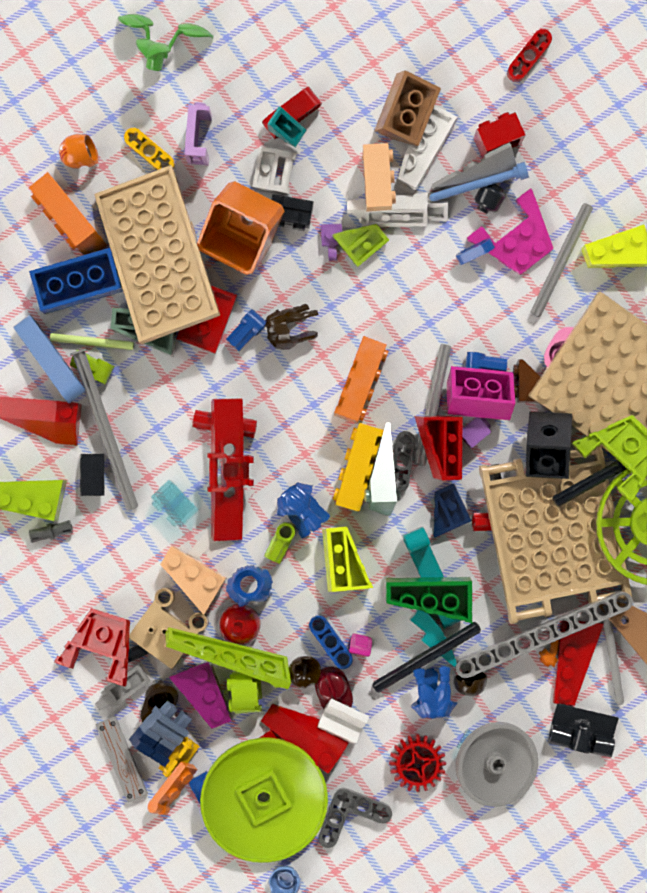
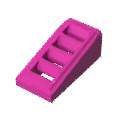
(360, 645)

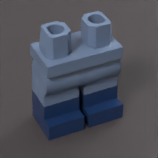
(161, 733)

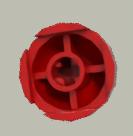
(239, 624)

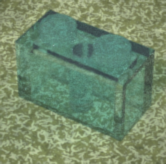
(174, 503)

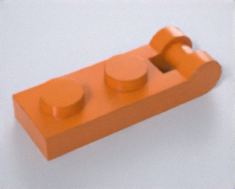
(171, 788)

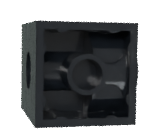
(548, 445)

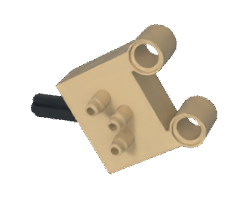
(151, 631)

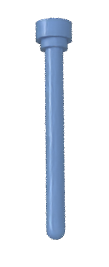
(519, 171)

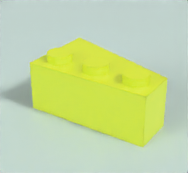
(618, 250)
(342, 562)

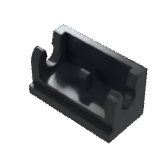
(92, 475)

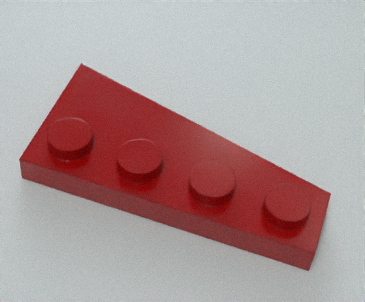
(573, 661)

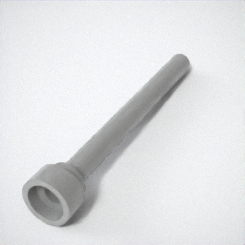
(612, 657)

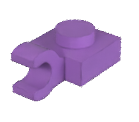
(327, 231)

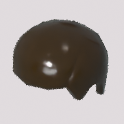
(304, 671)
(470, 686)

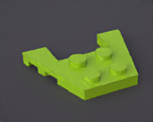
(628, 444)

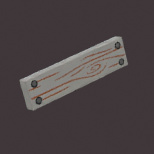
(121, 759)

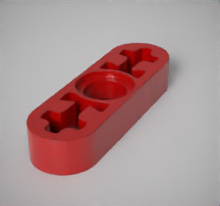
(534, 40)

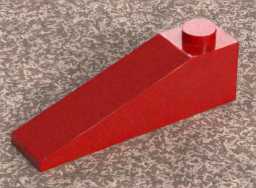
(304, 732)

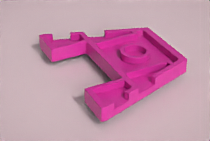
(524, 243)

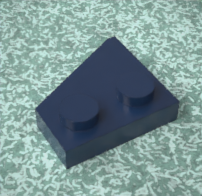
(449, 510)

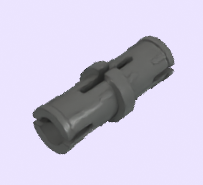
(50, 531)

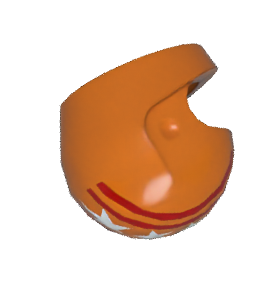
(74, 151)

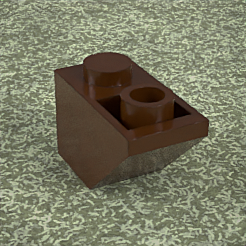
(526, 381)

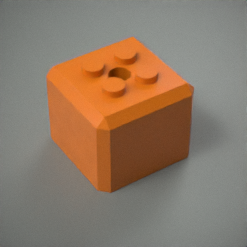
(232, 237)

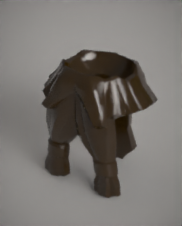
(278, 329)

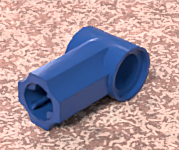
(249, 327)
(481, 361)

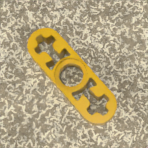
(141, 137)

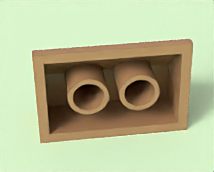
(407, 108)

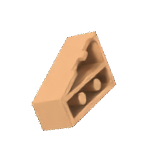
(378, 177)
(193, 577)

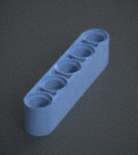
(49, 359)

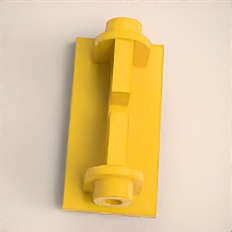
(181, 753)

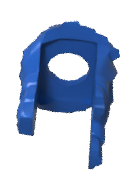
(301, 509)
(262, 592)
(433, 698)

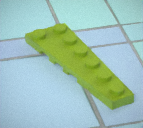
(239, 658)

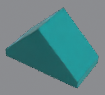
(286, 127)

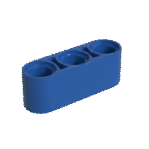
(339, 648)

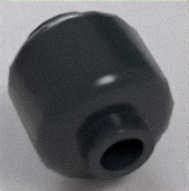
(489, 198)

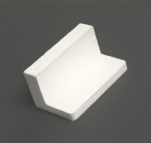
(342, 721)

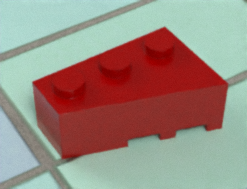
(442, 444)

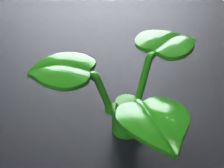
(157, 51)

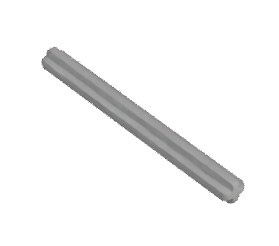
(561, 260)
(434, 395)

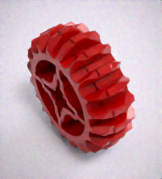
(422, 781)

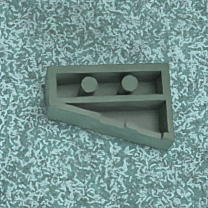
(122, 323)

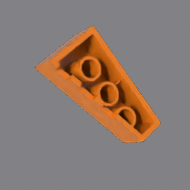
(67, 215)
(360, 380)

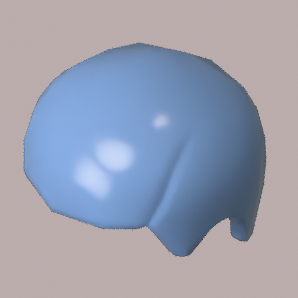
(284, 880)

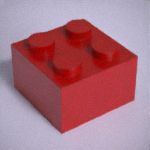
(498, 133)

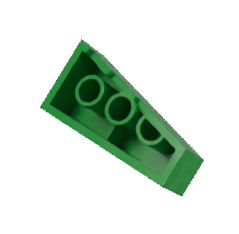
(433, 595)

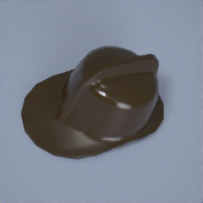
(157, 696)

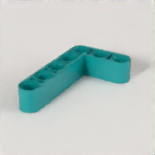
(425, 561)

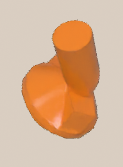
(548, 657)

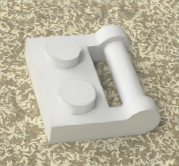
(267, 167)

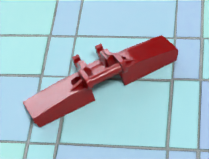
(227, 429)

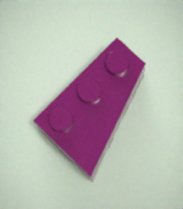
(204, 692)

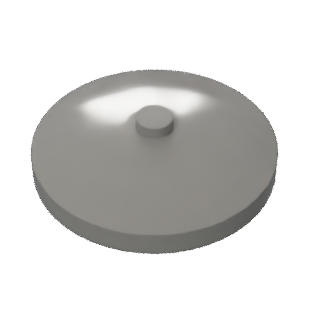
(497, 764)

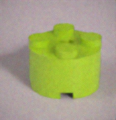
(244, 692)

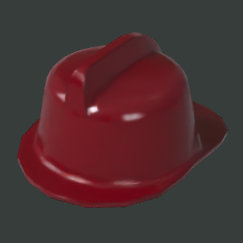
(335, 686)

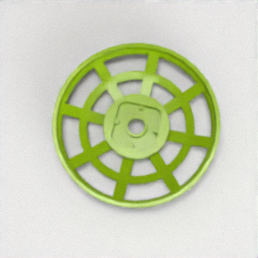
(637, 523)

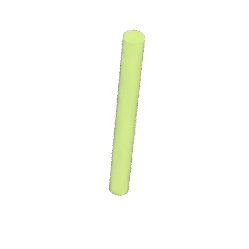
(91, 341)

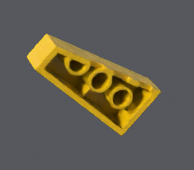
(358, 468)

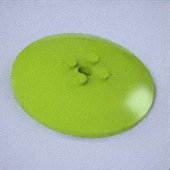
(269, 828)

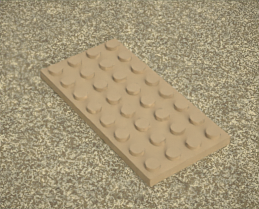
(156, 255)

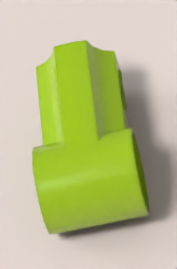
(100, 369)
(279, 544)

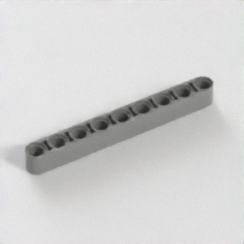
(554, 634)

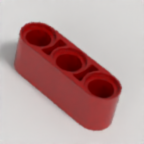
(298, 107)

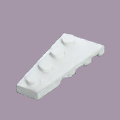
(420, 158)

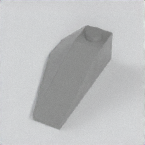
(493, 163)

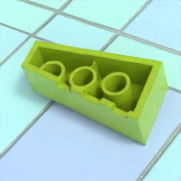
(33, 498)

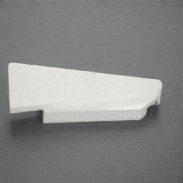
(407, 212)

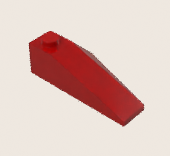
(46, 418)

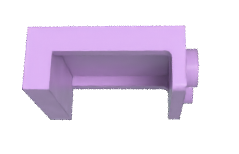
(193, 153)

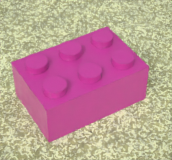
(480, 393)

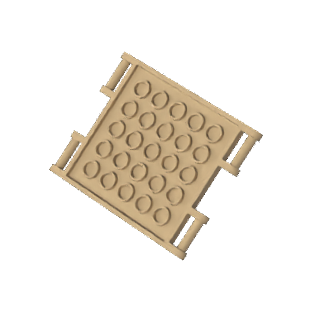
(547, 547)

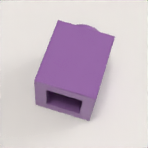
(475, 431)

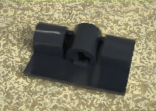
(583, 730)

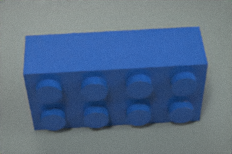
(76, 281)

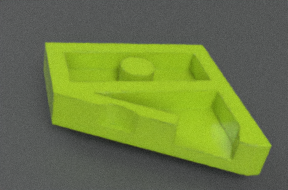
(361, 242)

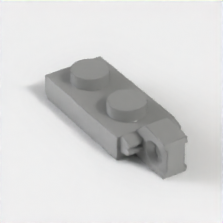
(115, 693)

